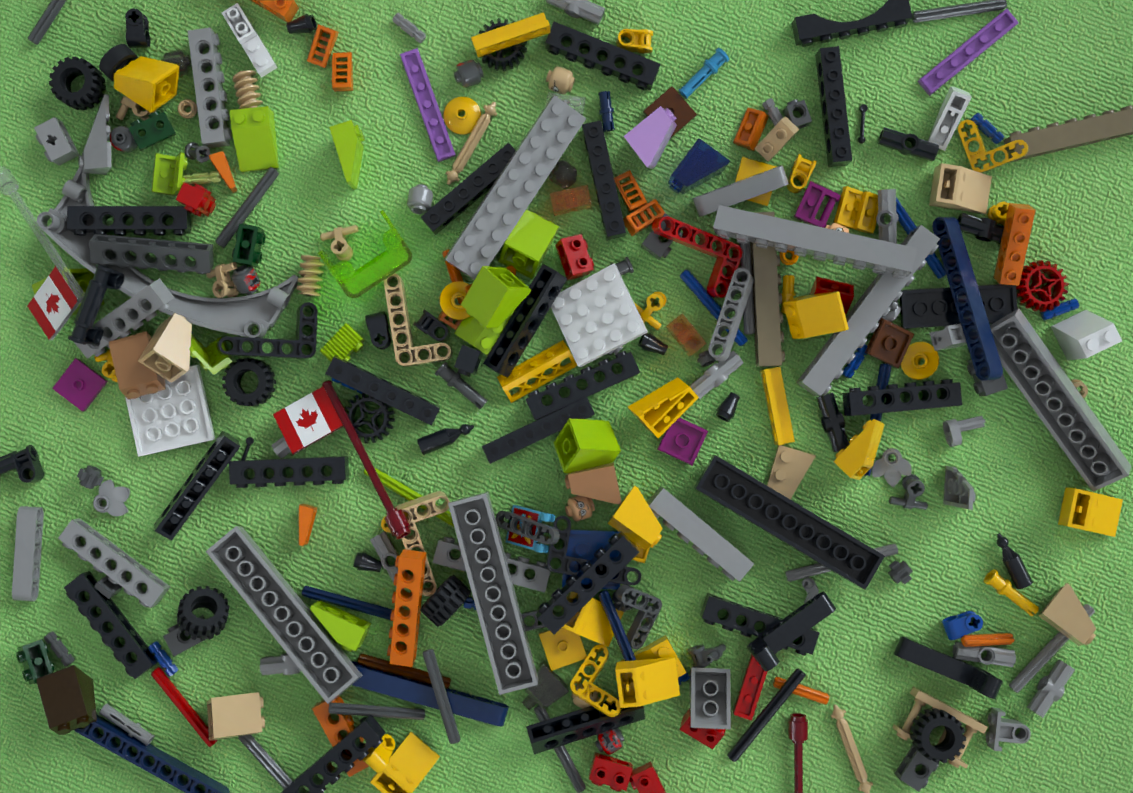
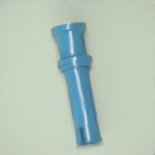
(710, 67)

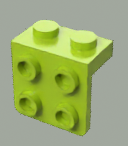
(168, 174)
(209, 356)

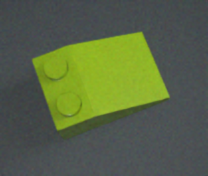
(254, 138)
(350, 149)
(343, 626)

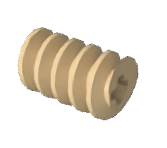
(246, 90)
(310, 275)

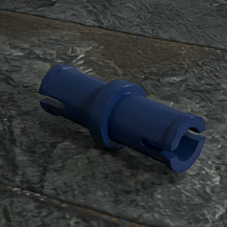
(606, 111)

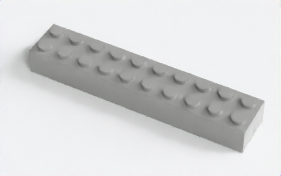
(515, 187)
(815, 241)
(864, 318)
(1058, 402)
(493, 593)
(284, 614)

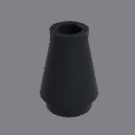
(303, 24)
(652, 344)
(728, 407)
(367, 563)

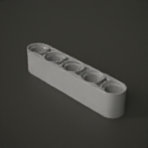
(741, 190)
(728, 306)
(27, 553)

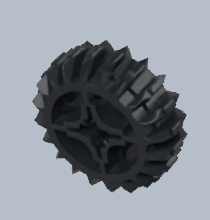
(499, 61)
(374, 425)

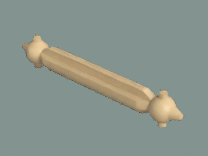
(471, 143)
(851, 750)

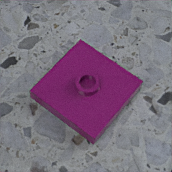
(80, 384)
(683, 441)

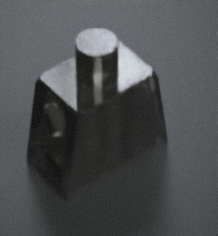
(548, 690)

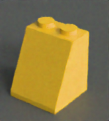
(148, 82)
(637, 520)

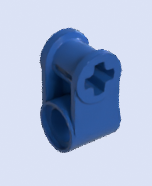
(959, 625)

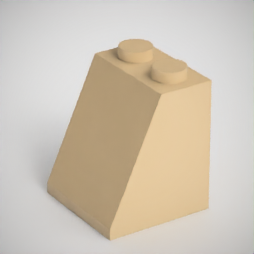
(169, 348)
(1069, 616)
(235, 716)

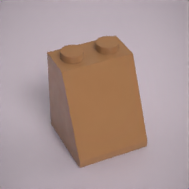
(132, 376)
(595, 483)

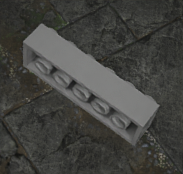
(703, 537)

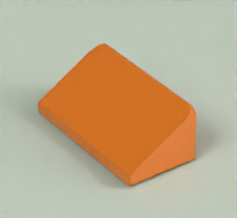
(751, 129)

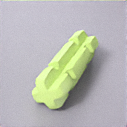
(202, 178)

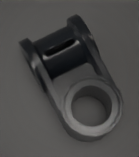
(137, 32)
(430, 325)
(378, 326)

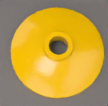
(464, 124)
(447, 300)
(916, 352)

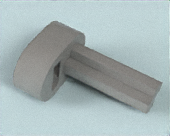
(953, 429)

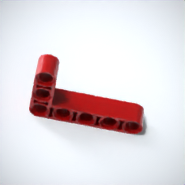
(704, 246)

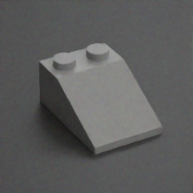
(710, 698)

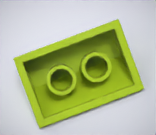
(478, 336)

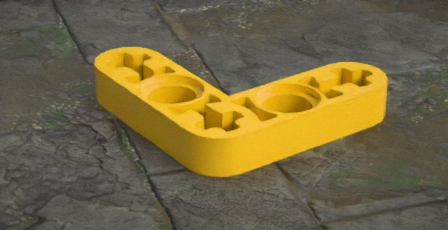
(981, 152)
(589, 687)

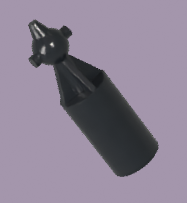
(442, 438)
(1014, 564)

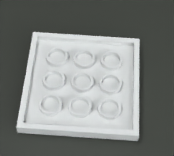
(597, 315)
(172, 416)

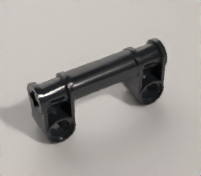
(84, 330)
(23, 462)

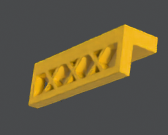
(511, 34)
(535, 368)
(777, 406)

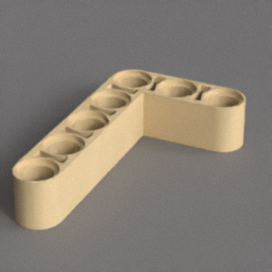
(404, 328)
(415, 516)

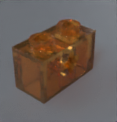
(570, 200)
(685, 335)

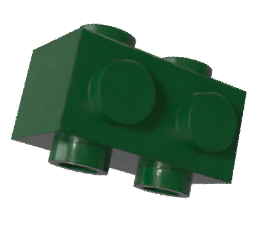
(153, 133)
(248, 245)
(34, 661)

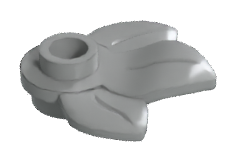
(891, 469)
(114, 497)

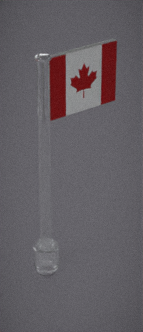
(60, 291)

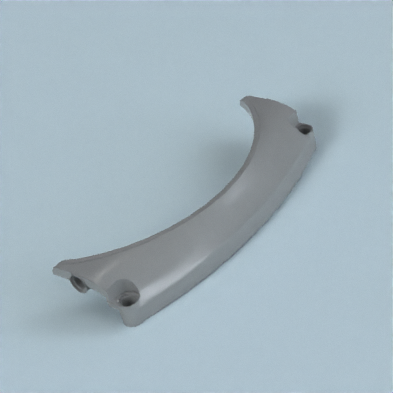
(220, 314)

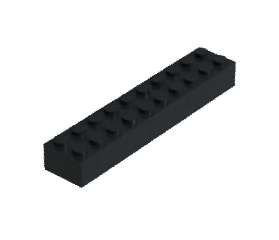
(789, 522)

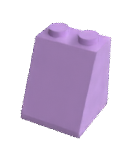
(652, 136)

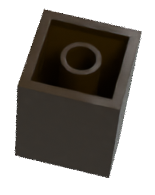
(67, 699)

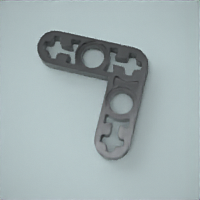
(645, 611)

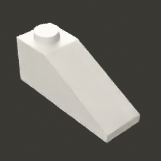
(949, 116)

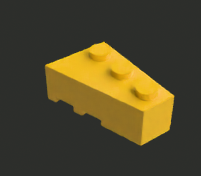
(663, 406)

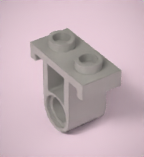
(1004, 730)

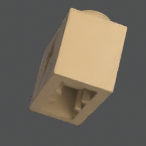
(776, 138)

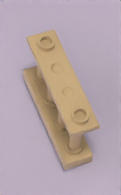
(922, 699)

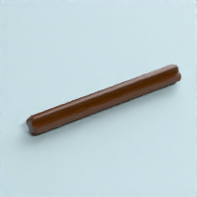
(404, 671)

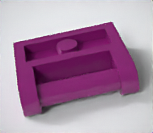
(811, 203)

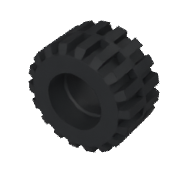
(66, 73)
(233, 382)
(202, 599)
(445, 600)
(949, 746)

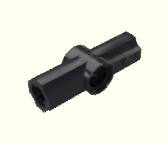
(920, 147)
(983, 228)
(833, 422)

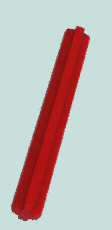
(183, 706)

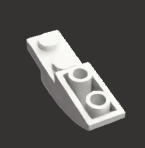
(249, 40)

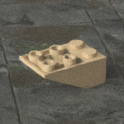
(960, 189)

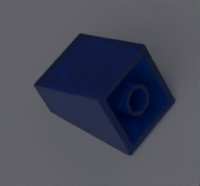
(697, 167)

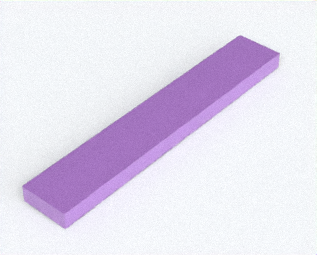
(968, 52)
(427, 105)

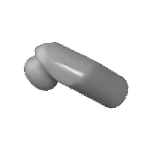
(893, 313)
(810, 587)

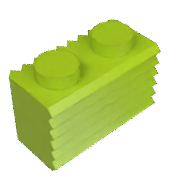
(343, 343)

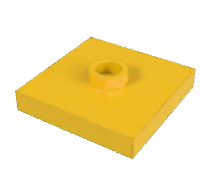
(562, 648)

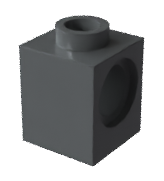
(801, 107)

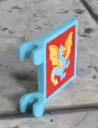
(525, 542)

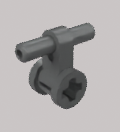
(911, 485)
(703, 657)

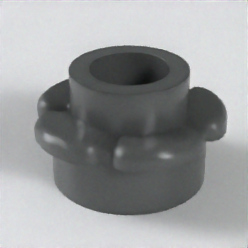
(705, 359)

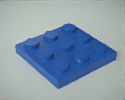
(583, 545)

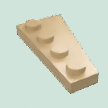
(788, 470)

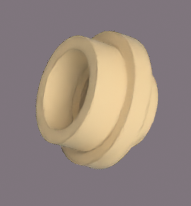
(182, 108)

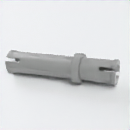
(134, 729)

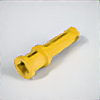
(1004, 587)

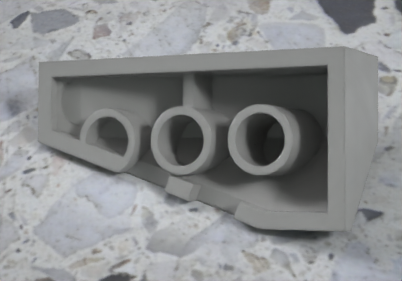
(97, 151)
(957, 489)

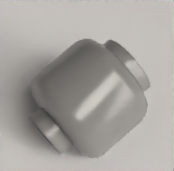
(420, 199)

